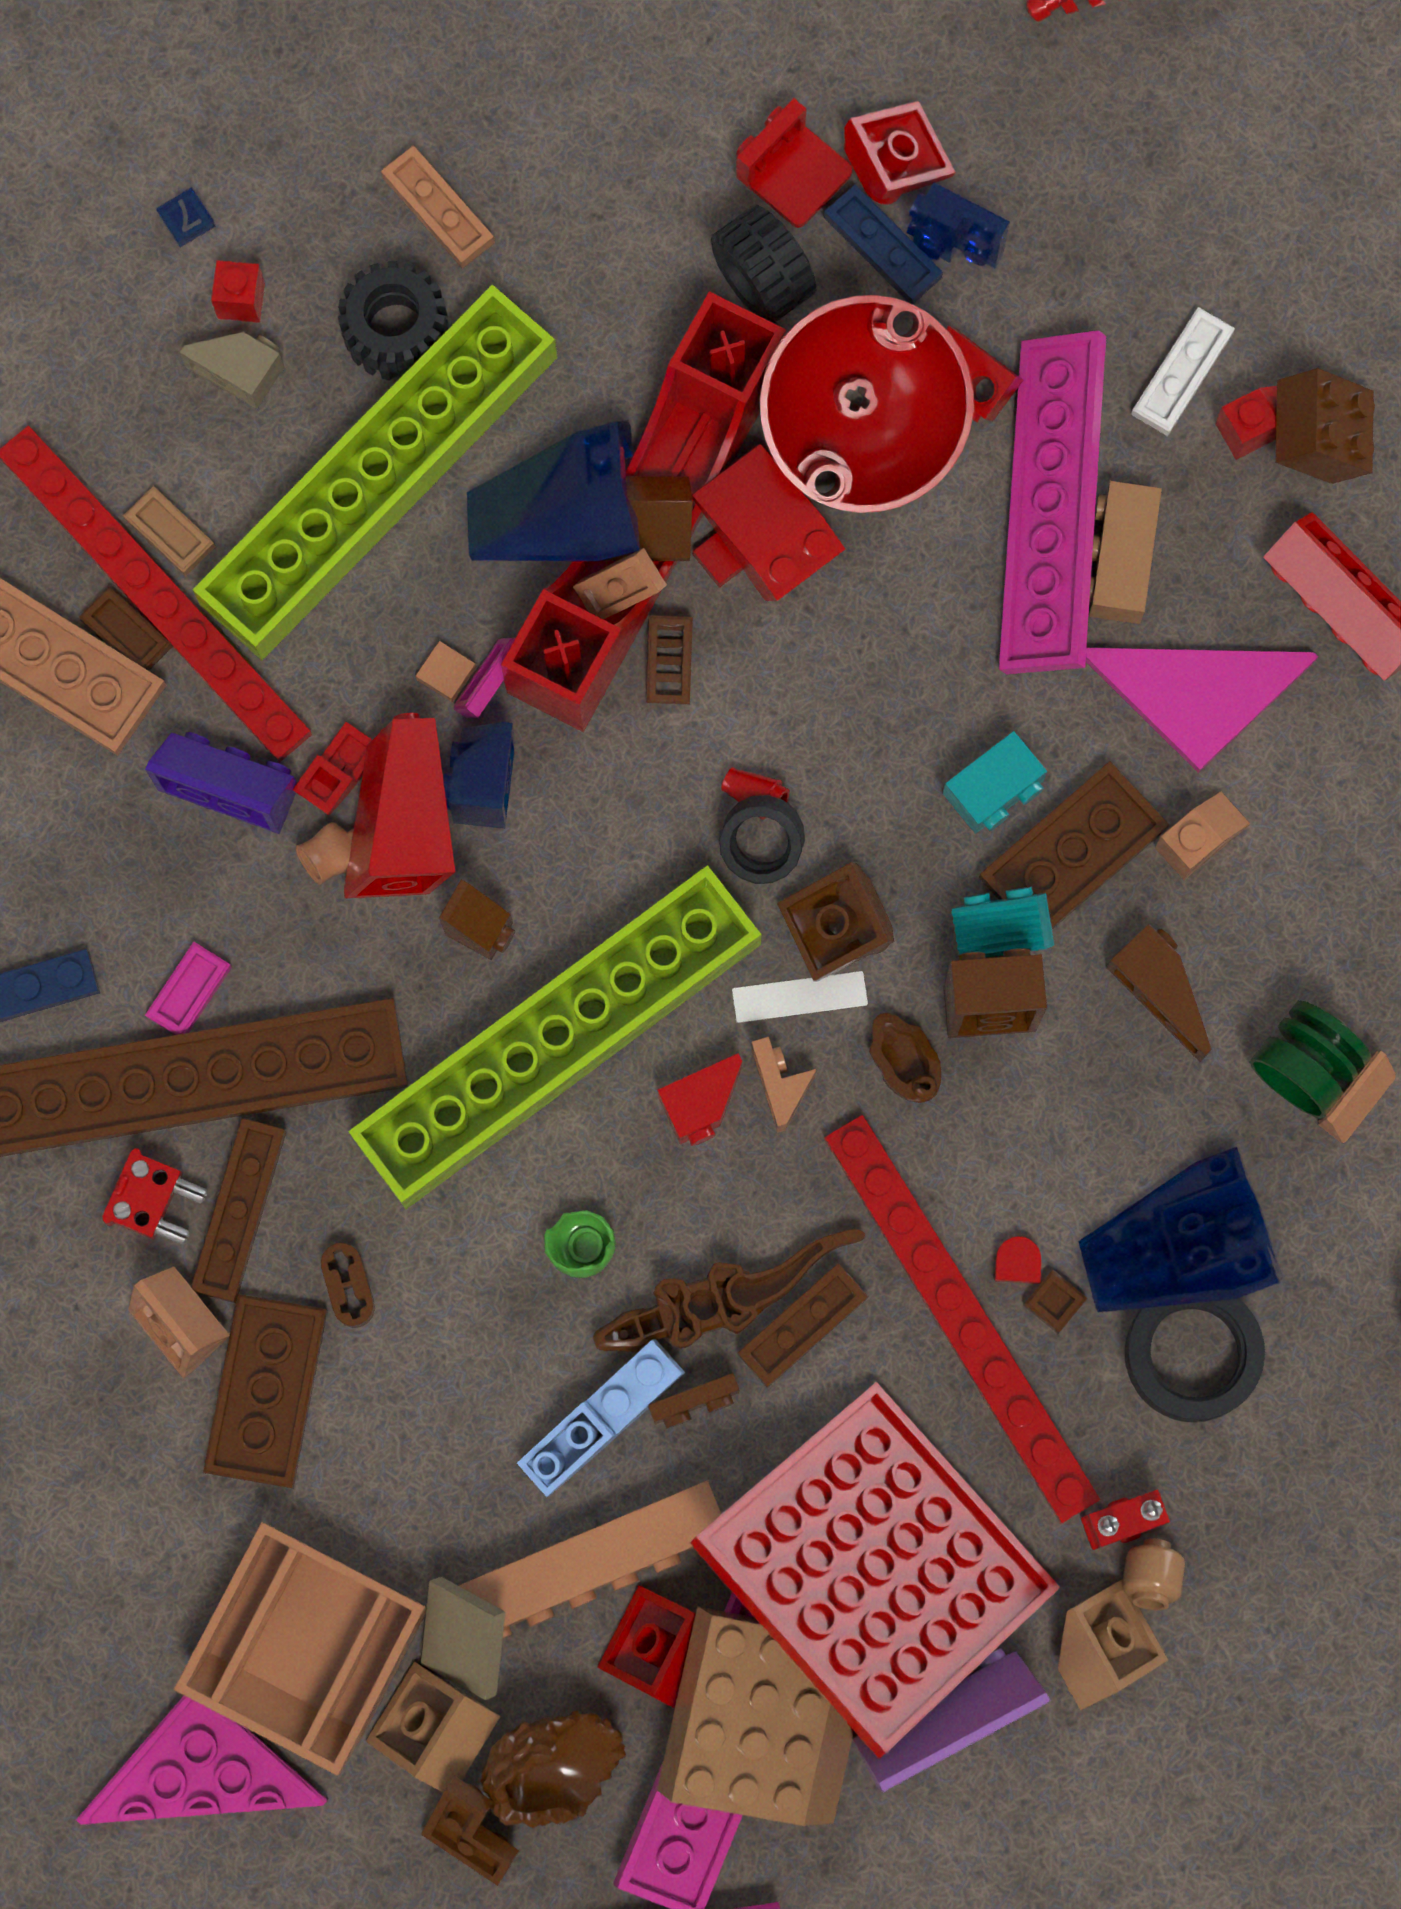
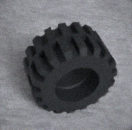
(763, 263)
(384, 289)

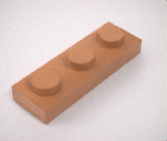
(437, 206)

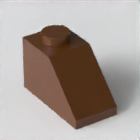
(477, 921)

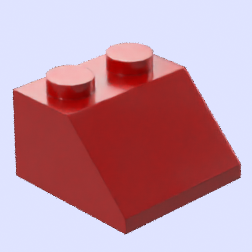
(650, 1646)

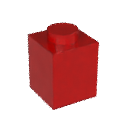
(238, 291)

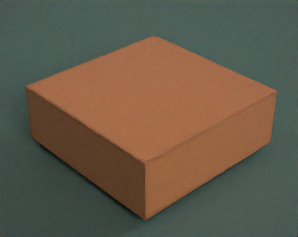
(445, 671)

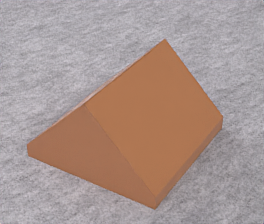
(176, 1320)

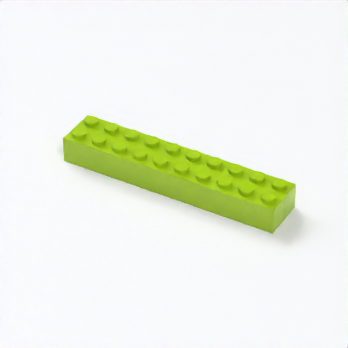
(376, 472)
(556, 1037)

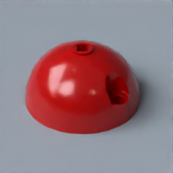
(911, 412)

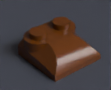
(837, 921)

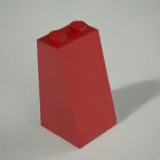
(401, 815)

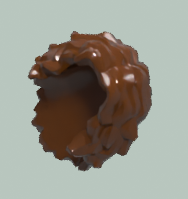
(551, 1768)

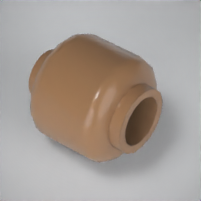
(1153, 1574)

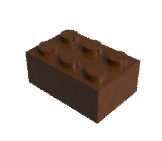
(994, 994)

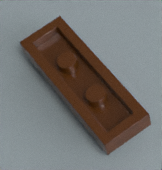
(802, 1325)

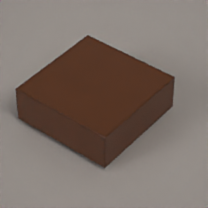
(1055, 1301)

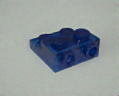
(950, 223)

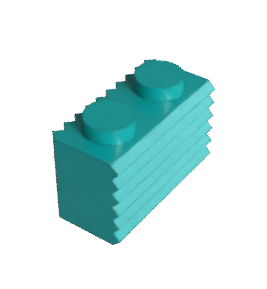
(1003, 924)

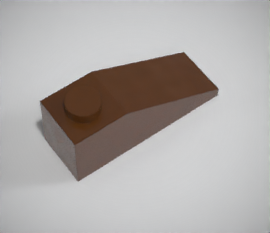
(1160, 983)

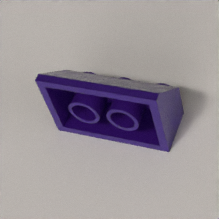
(223, 780)

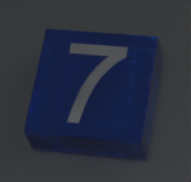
(185, 217)

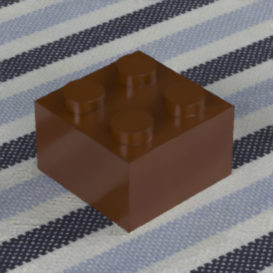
(1324, 426)

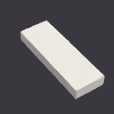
(1182, 371)

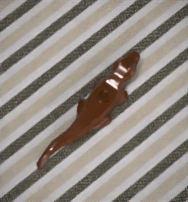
(724, 1299)

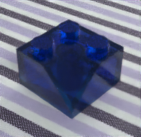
(481, 775)

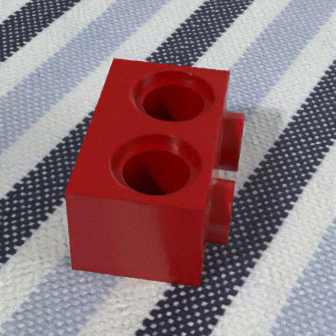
(982, 367)

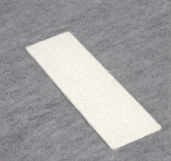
(799, 997)

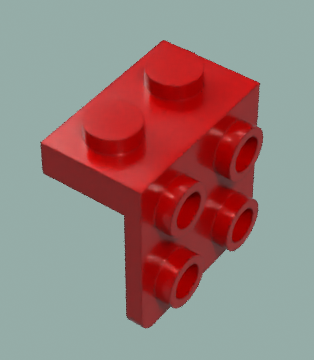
(791, 165)

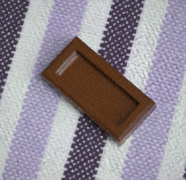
(125, 629)

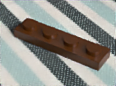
(238, 1210)

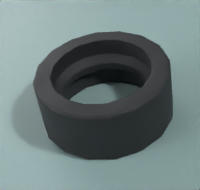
(752, 870)

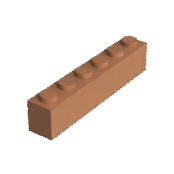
(598, 1558)

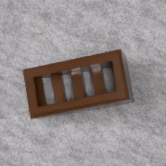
(672, 624)

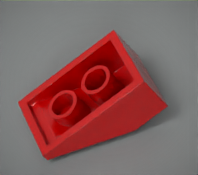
(767, 524)

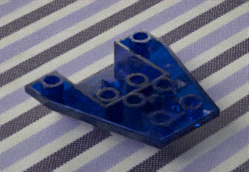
(559, 503)
(1184, 1242)

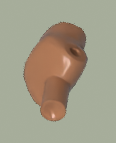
(326, 853)

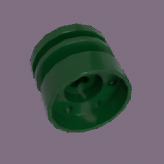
(1315, 1053)

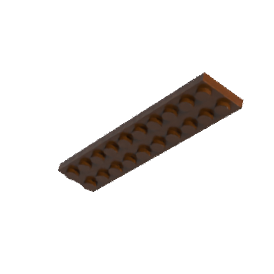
(200, 1077)

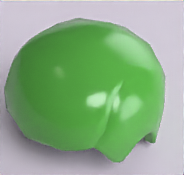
(580, 1244)

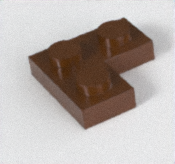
(458, 1831)

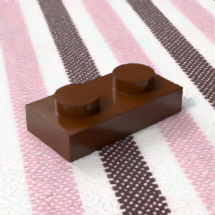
(713, 1395)

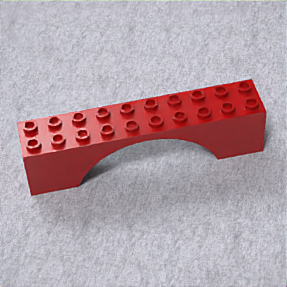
(695, 431)

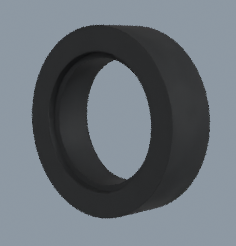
(1196, 1409)

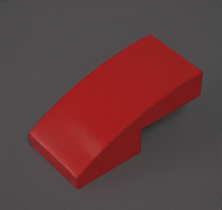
(336, 771)

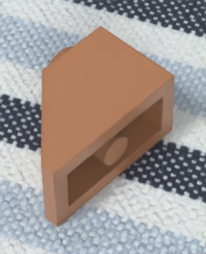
(1201, 834)

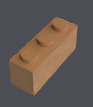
(1123, 551)

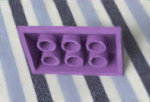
(973, 1709)

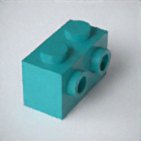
(995, 784)

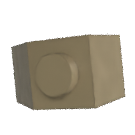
(236, 364)

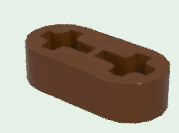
(337, 1288)

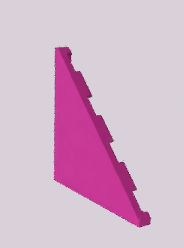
(1198, 696)
(199, 1767)

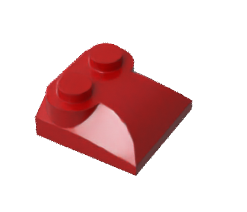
(895, 152)

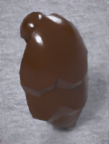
(905, 1058)

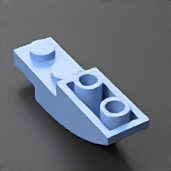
(601, 1418)

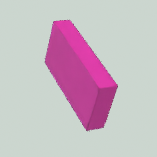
(484, 682)
(188, 990)

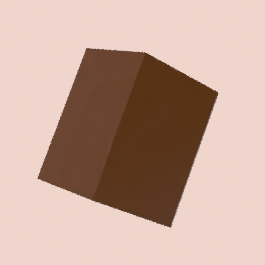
(663, 516)

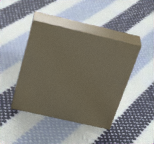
(463, 1638)

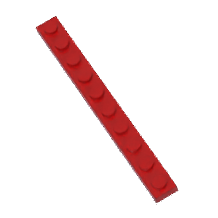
(154, 594)
(962, 1319)

